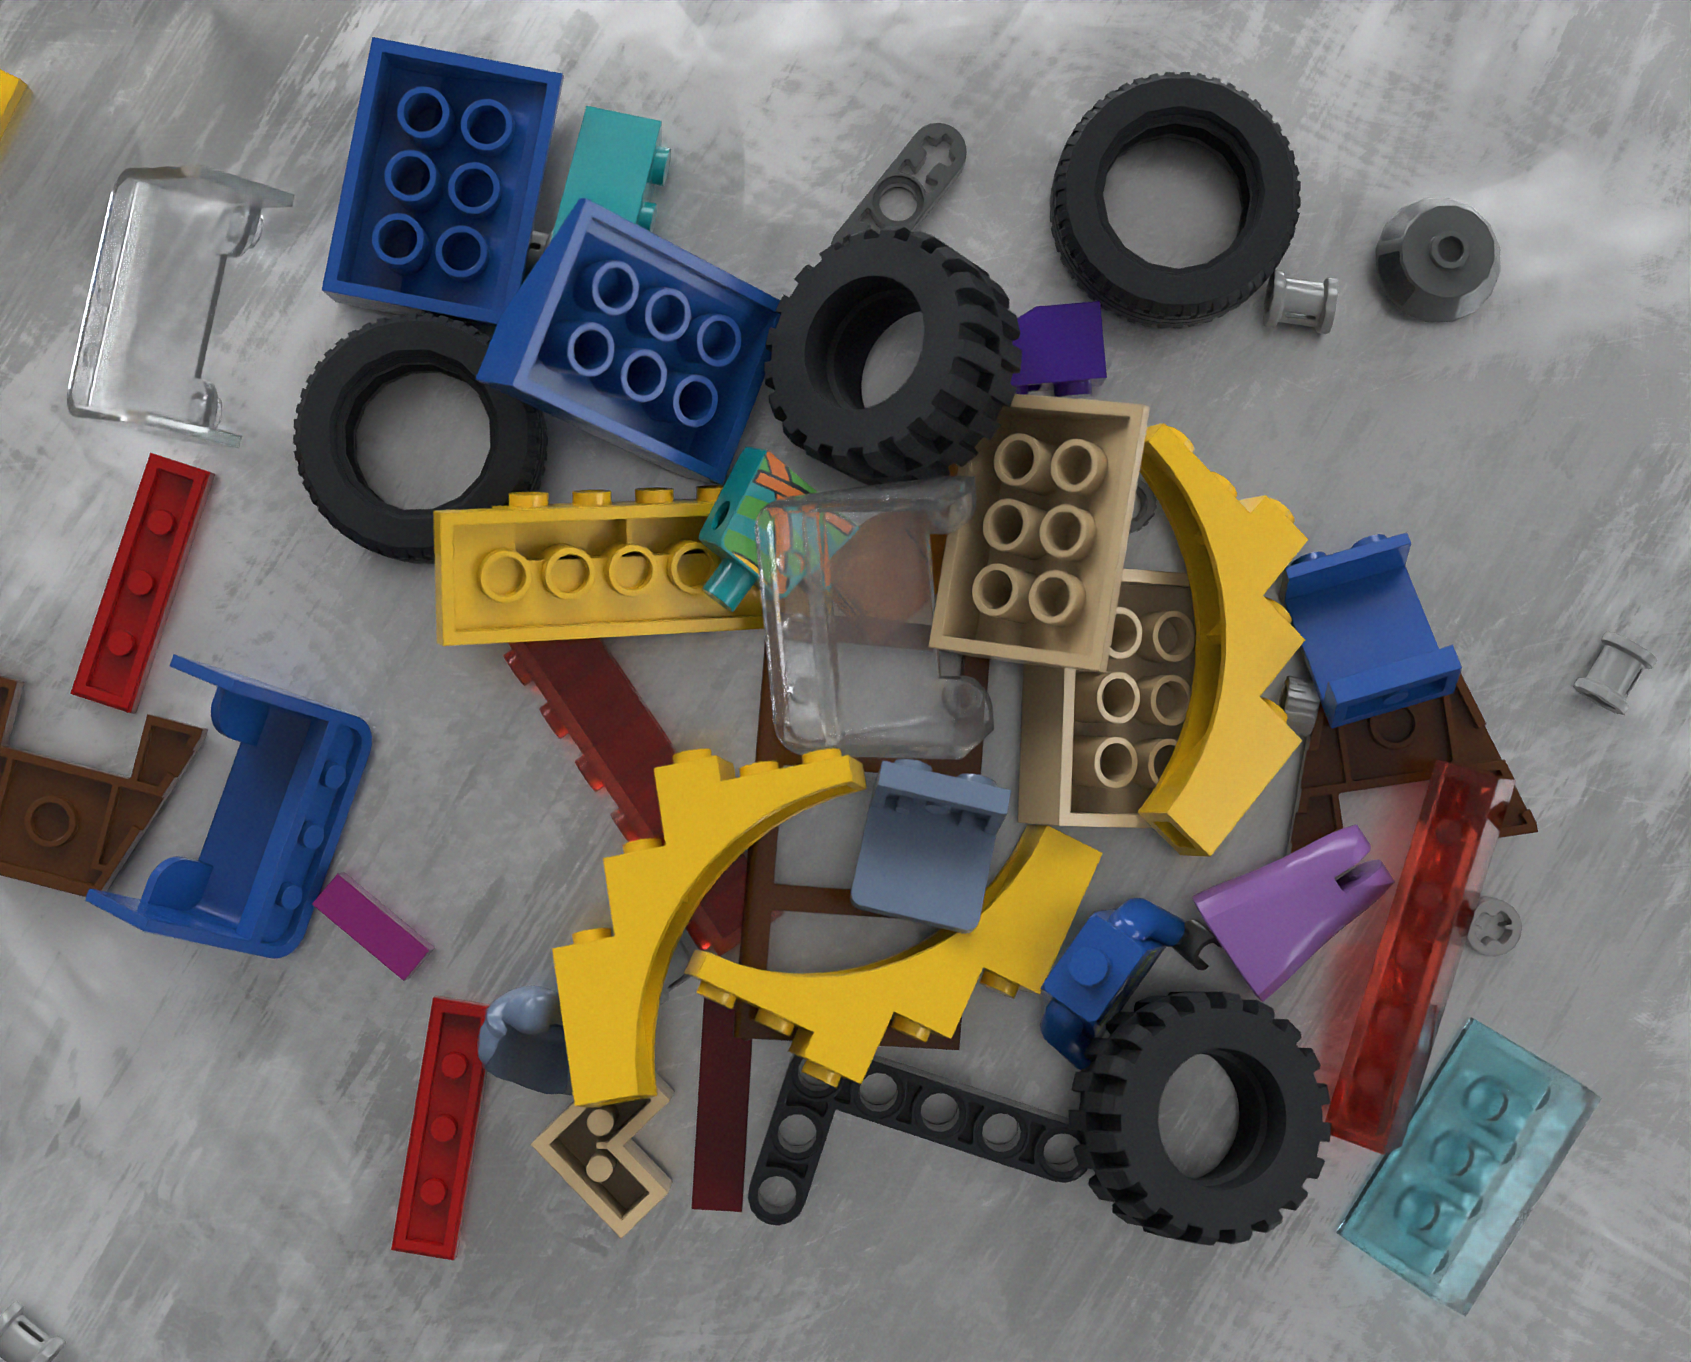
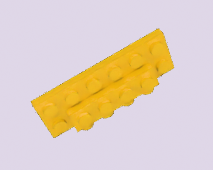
(580, 569)

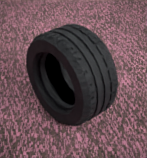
(1191, 111)
(334, 408)

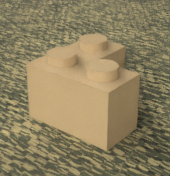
(603, 1163)

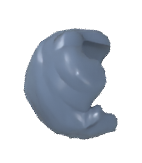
(526, 1040)

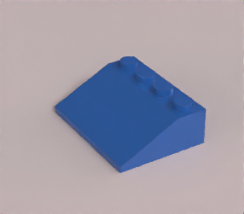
(441, 183)
(635, 344)

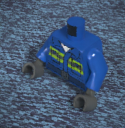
(1106, 969)

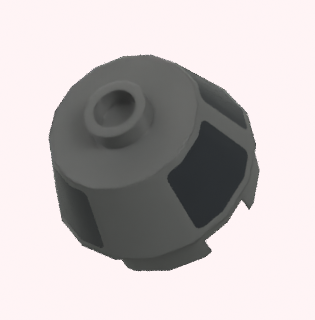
(1437, 260)

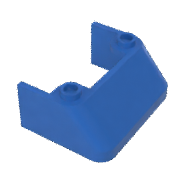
(270, 827)

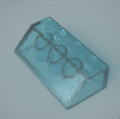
(1469, 1166)

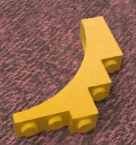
(1243, 640)
(708, 820)
(928, 984)

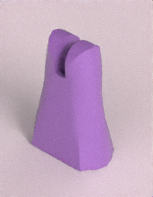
(1292, 906)

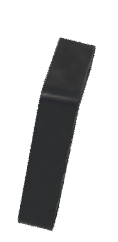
(903, 1114)

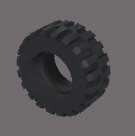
(835, 323)
(1275, 1131)

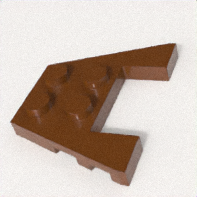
(1394, 751)
(79, 823)

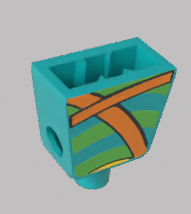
(730, 526)

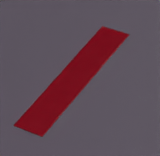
(721, 1113)

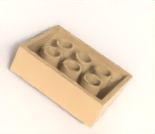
(1048, 535)
(1105, 738)

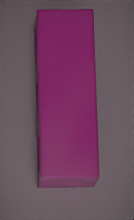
(373, 925)

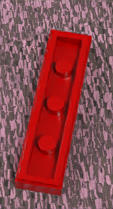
(142, 583)
(442, 1132)

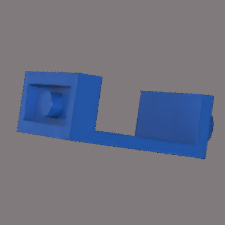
(1366, 631)

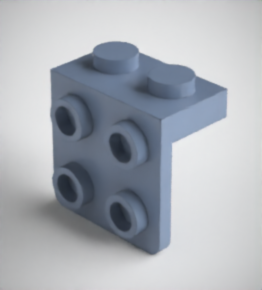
(928, 845)

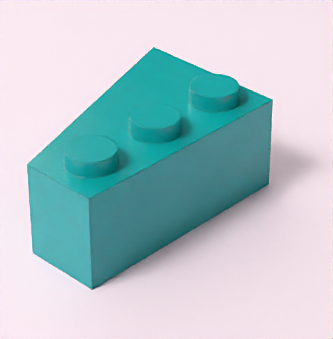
(617, 166)

